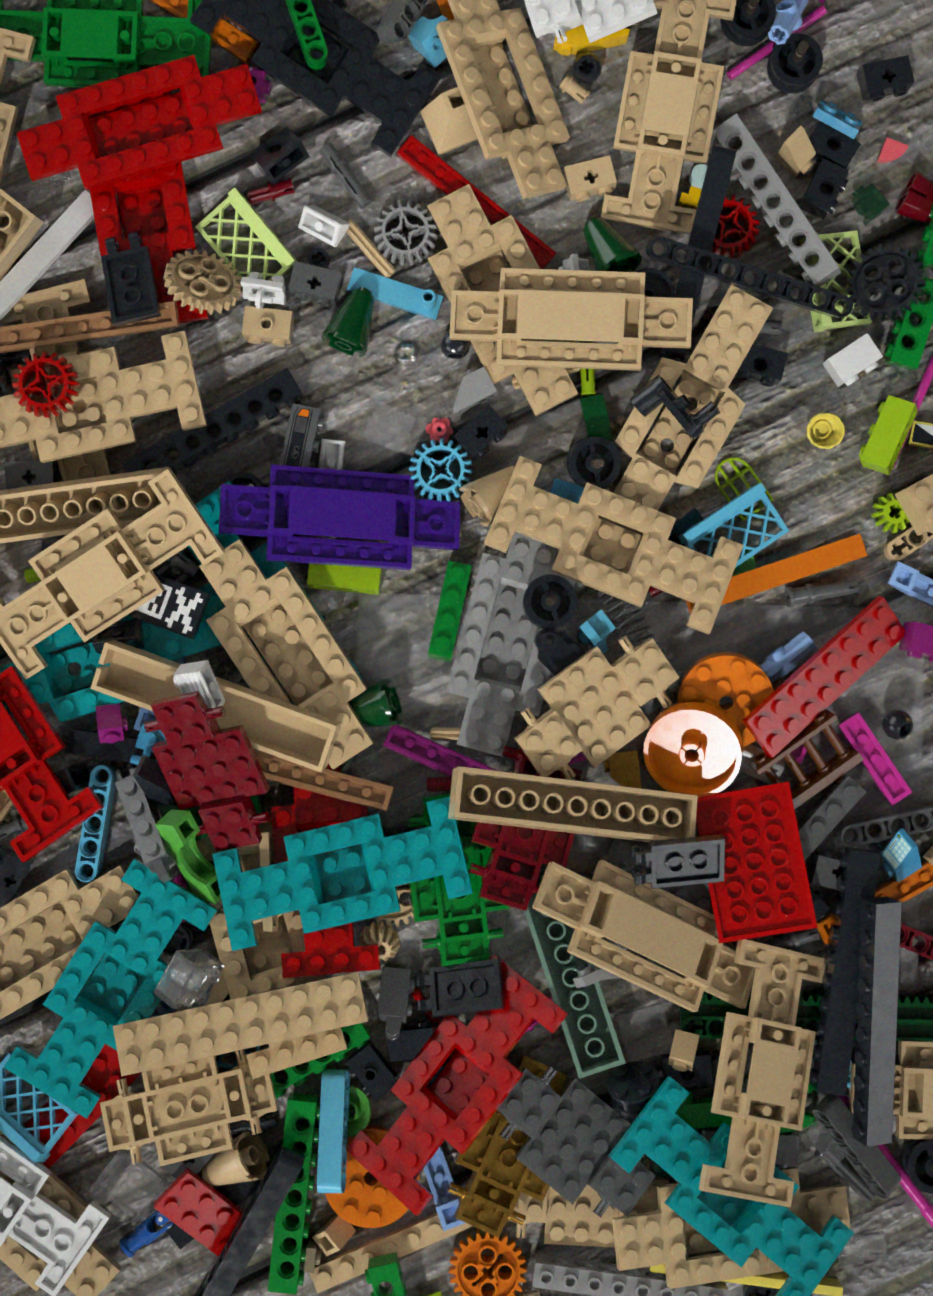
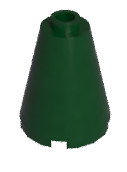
(609, 248)
(352, 323)
(378, 705)

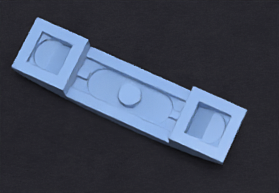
(912, 583)
(439, 1178)

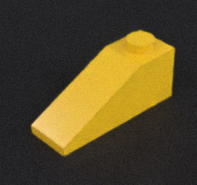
(578, 42)

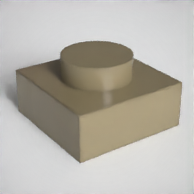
(313, 1256)

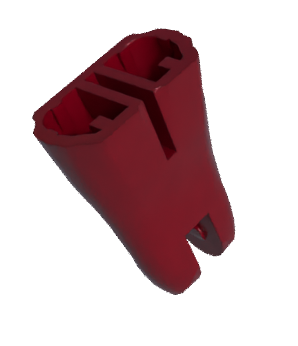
(917, 198)

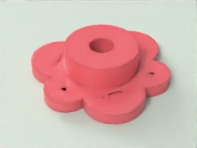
(444, 424)

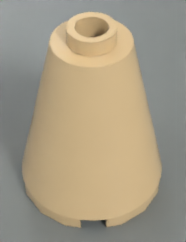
(485, 494)
(238, 1165)

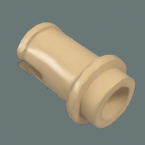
(574, 89)

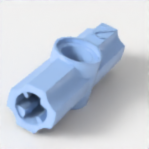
(787, 20)
(785, 658)

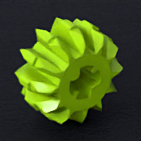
(884, 508)

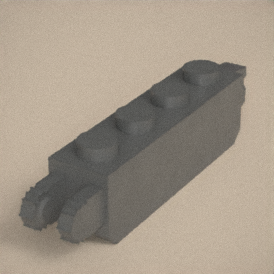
(142, 819)

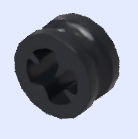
(315, 253)

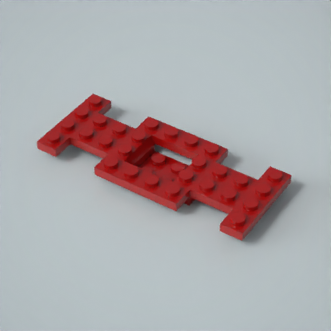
(155, 208)
(28, 775)
(332, 948)
(461, 1095)

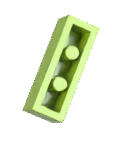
(888, 434)
(344, 578)

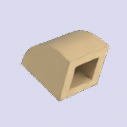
(333, 1235)

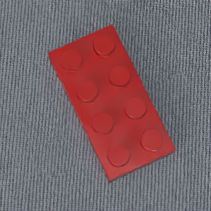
(199, 1210)

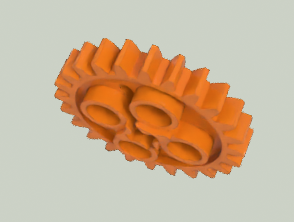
(471, 1255)

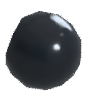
(586, 67)
(454, 348)
(897, 724)

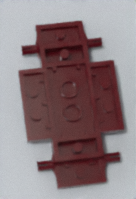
(210, 769)
(518, 851)

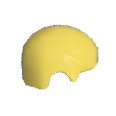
(825, 430)

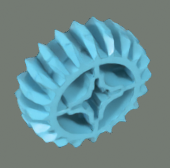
(424, 458)

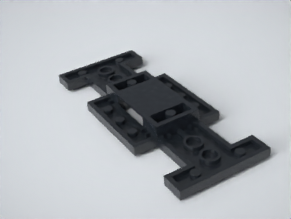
(348, 71)

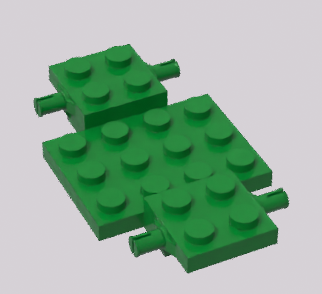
(460, 921)

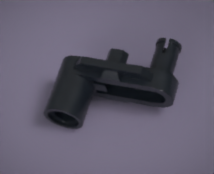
(660, 392)
(559, 653)

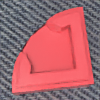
(891, 150)

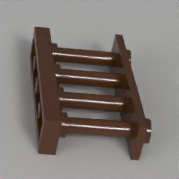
(825, 772)

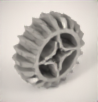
(414, 232)

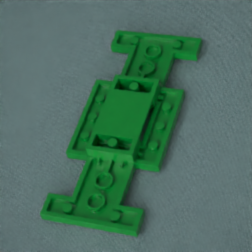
(106, 32)

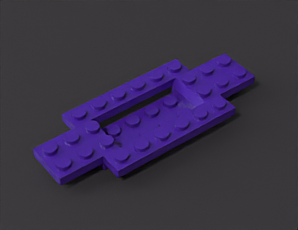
(339, 506)

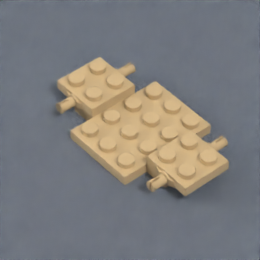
(595, 707)
(187, 1109)
(577, 1222)

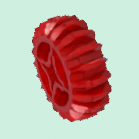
(736, 231)
(27, 389)

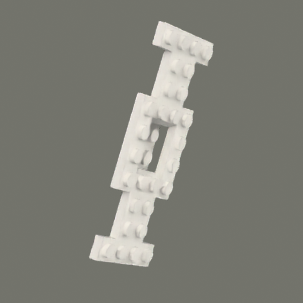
(40, 1222)

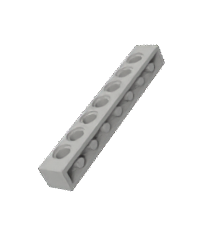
(826, 268)
(606, 1280)

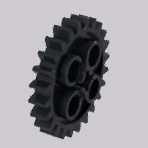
(883, 262)

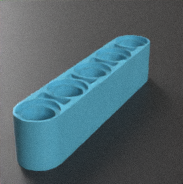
(99, 835)
(333, 1131)

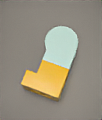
(696, 183)

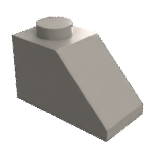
(474, 390)

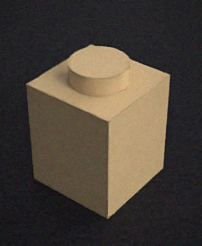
(683, 1050)

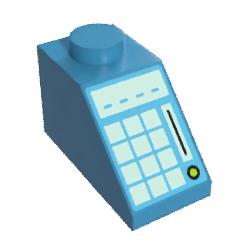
(901, 857)

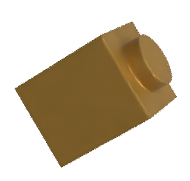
(624, 768)

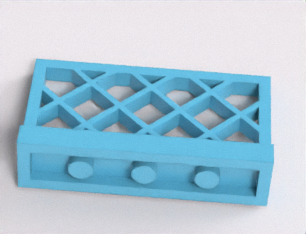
(727, 513)
(17, 1132)

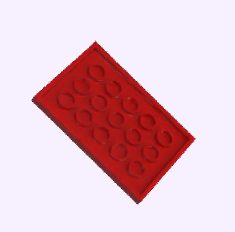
(764, 863)

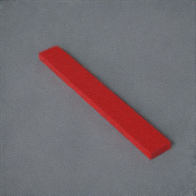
(449, 180)

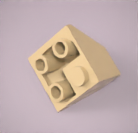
(448, 121)

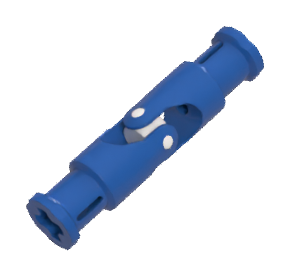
(144, 1233)

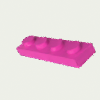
(875, 758)

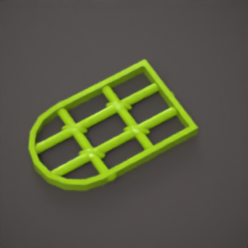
(731, 481)

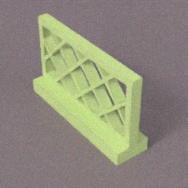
(257, 226)
(823, 322)

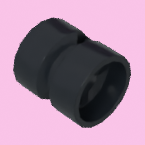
(181, 940)

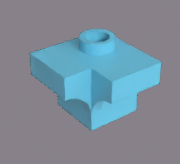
(427, 41)
(596, 630)

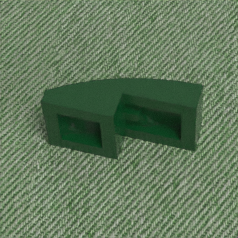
(596, 416)

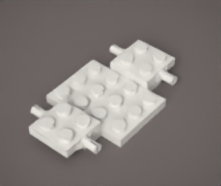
(597, 16)

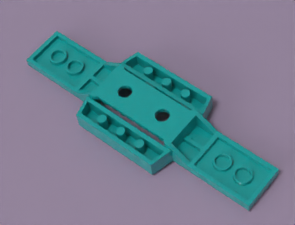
(55, 680)

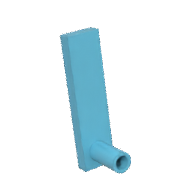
(397, 293)

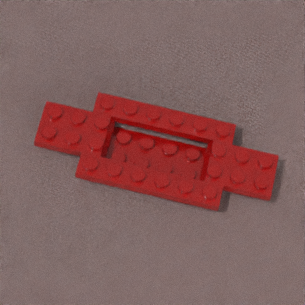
(143, 134)

